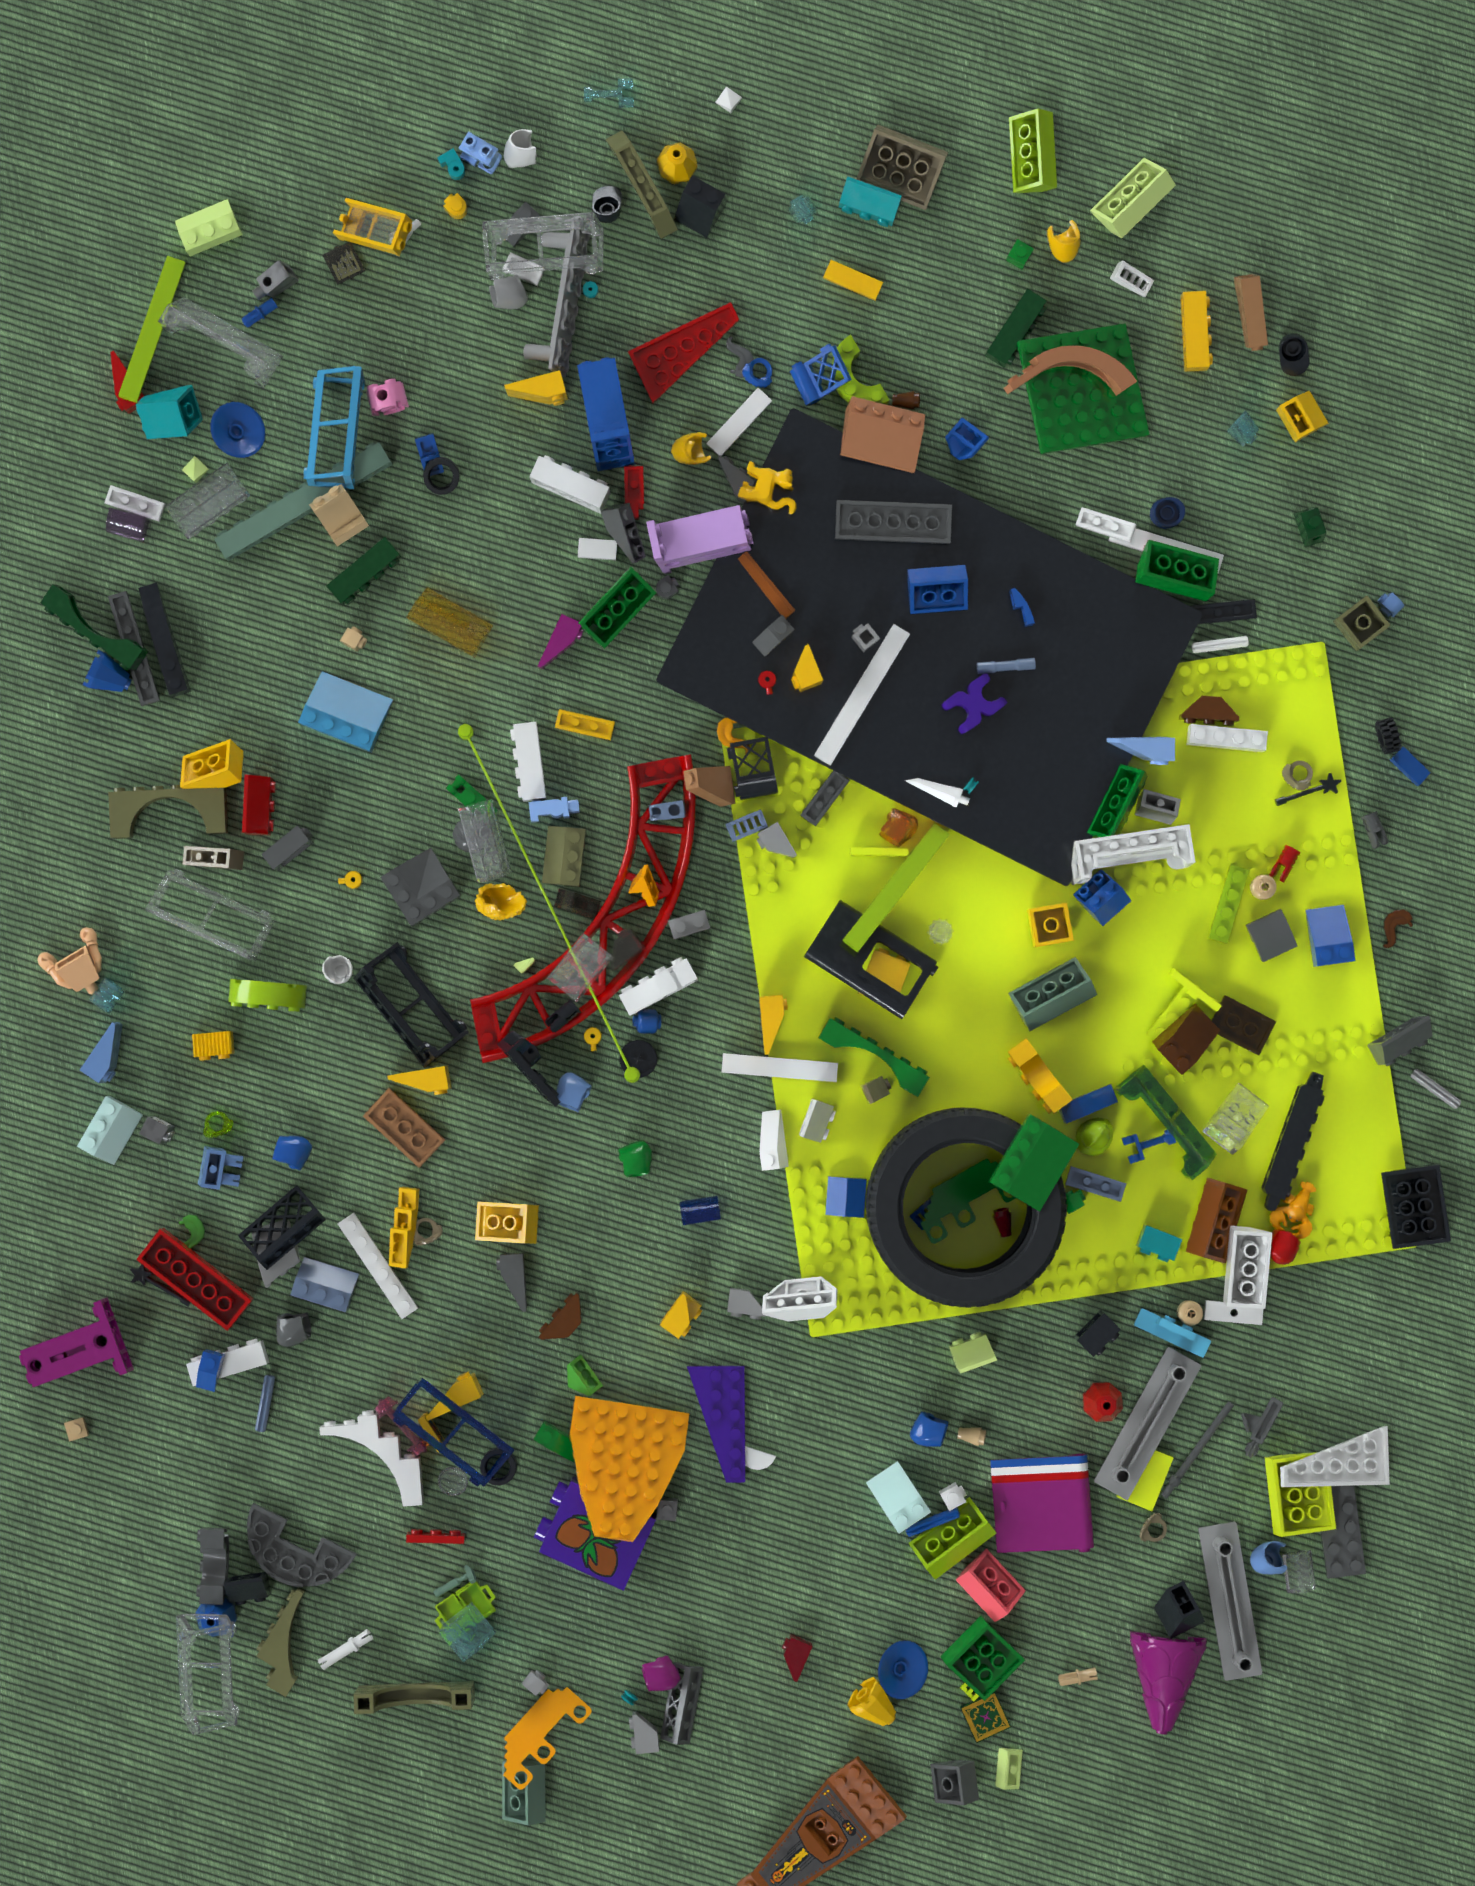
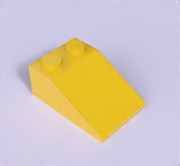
(542, 389)
(212, 766)
(772, 1013)
(429, 1080)
(507, 1222)
(462, 1392)

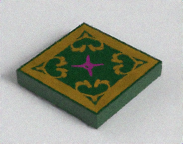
(985, 1717)

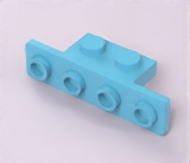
(1171, 1332)

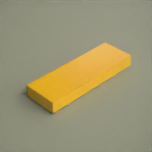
(853, 280)
(584, 724)

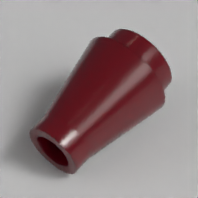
(1003, 1221)

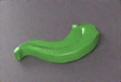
(196, 1228)

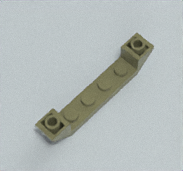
(642, 183)

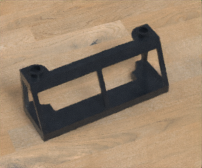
(422, 1051)

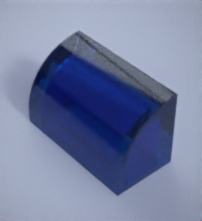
(700, 1210)

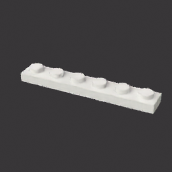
(377, 1265)

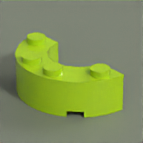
(849, 352)
(267, 993)

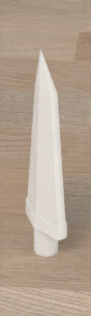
(946, 793)

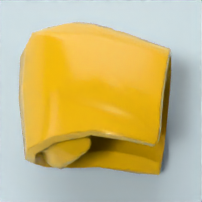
(1065, 245)
(689, 449)

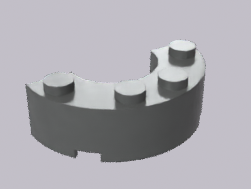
(214, 1566)

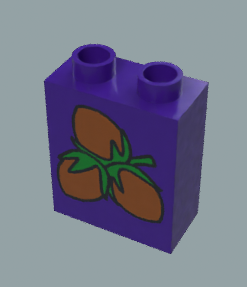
(572, 1541)

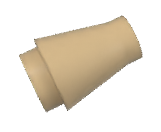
(972, 1435)

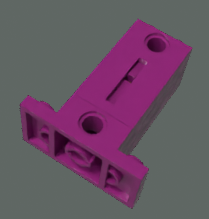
(78, 1349)

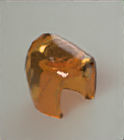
(899, 827)

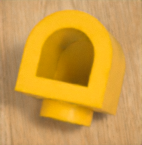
(455, 206)

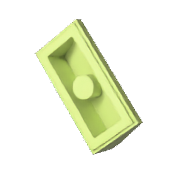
(1009, 1768)

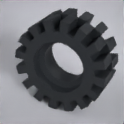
(1388, 735)

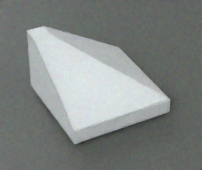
(728, 100)

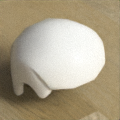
(337, 969)

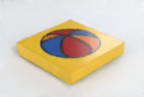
(430, 1427)

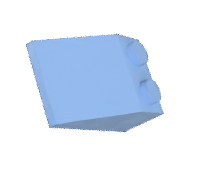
(1154, 749)

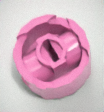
(387, 397)

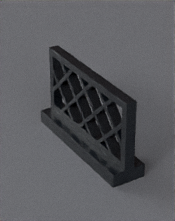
(289, 1236)

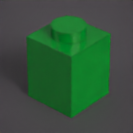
(1019, 254)

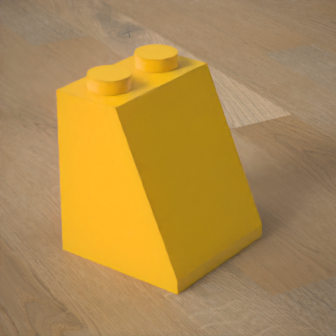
(888, 968)

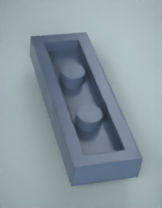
(1095, 1183)

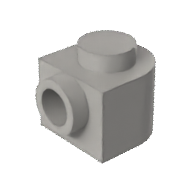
(535, 1682)

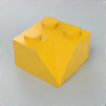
(680, 1315)

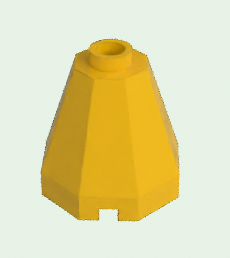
(677, 163)
(872, 1703)

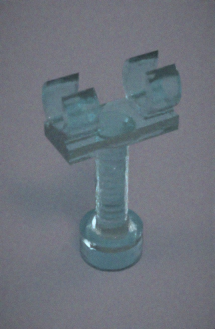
(626, 102)

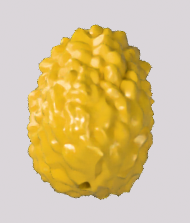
(499, 901)

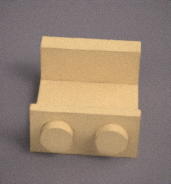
(339, 514)

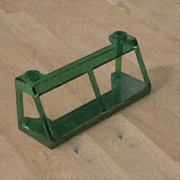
(1144, 1085)

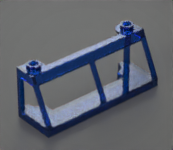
(476, 1478)

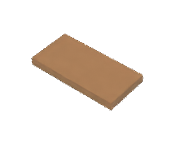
(404, 1127)

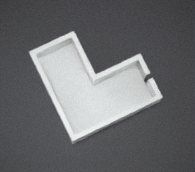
(658, 987)

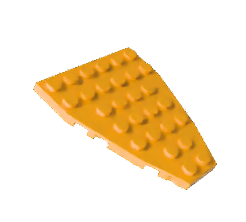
(624, 1461)

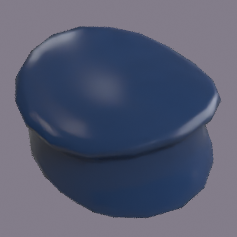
(1167, 512)

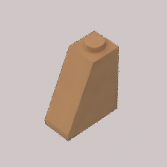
(711, 784)

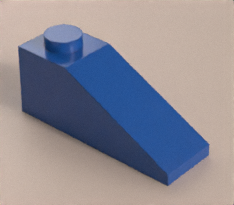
(1088, 1103)

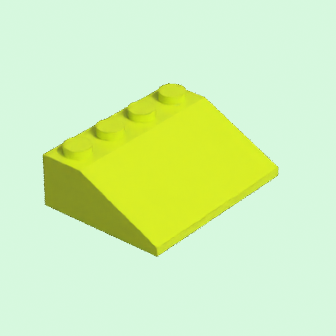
(1297, 1508)

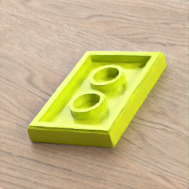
(1151, 1481)

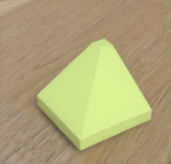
(195, 469)
(524, 965)

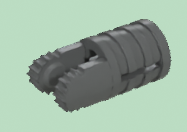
(1374, 829)

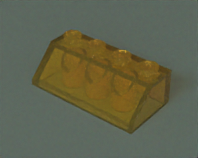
(449, 622)

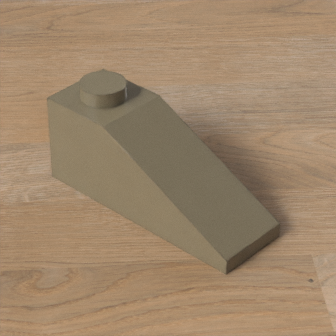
(213, 857)
(876, 1089)

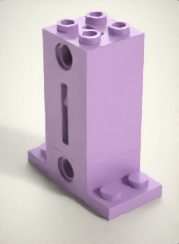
(699, 537)

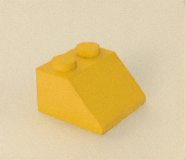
(806, 672)

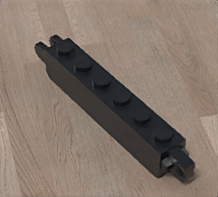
(1292, 1140)

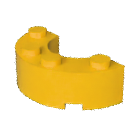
(1039, 1077)

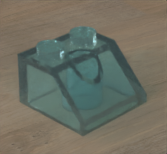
(467, 1632)

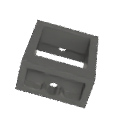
(288, 848)

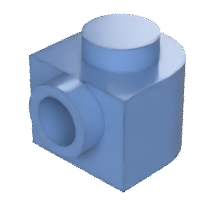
(1390, 604)

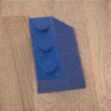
(938, 589)

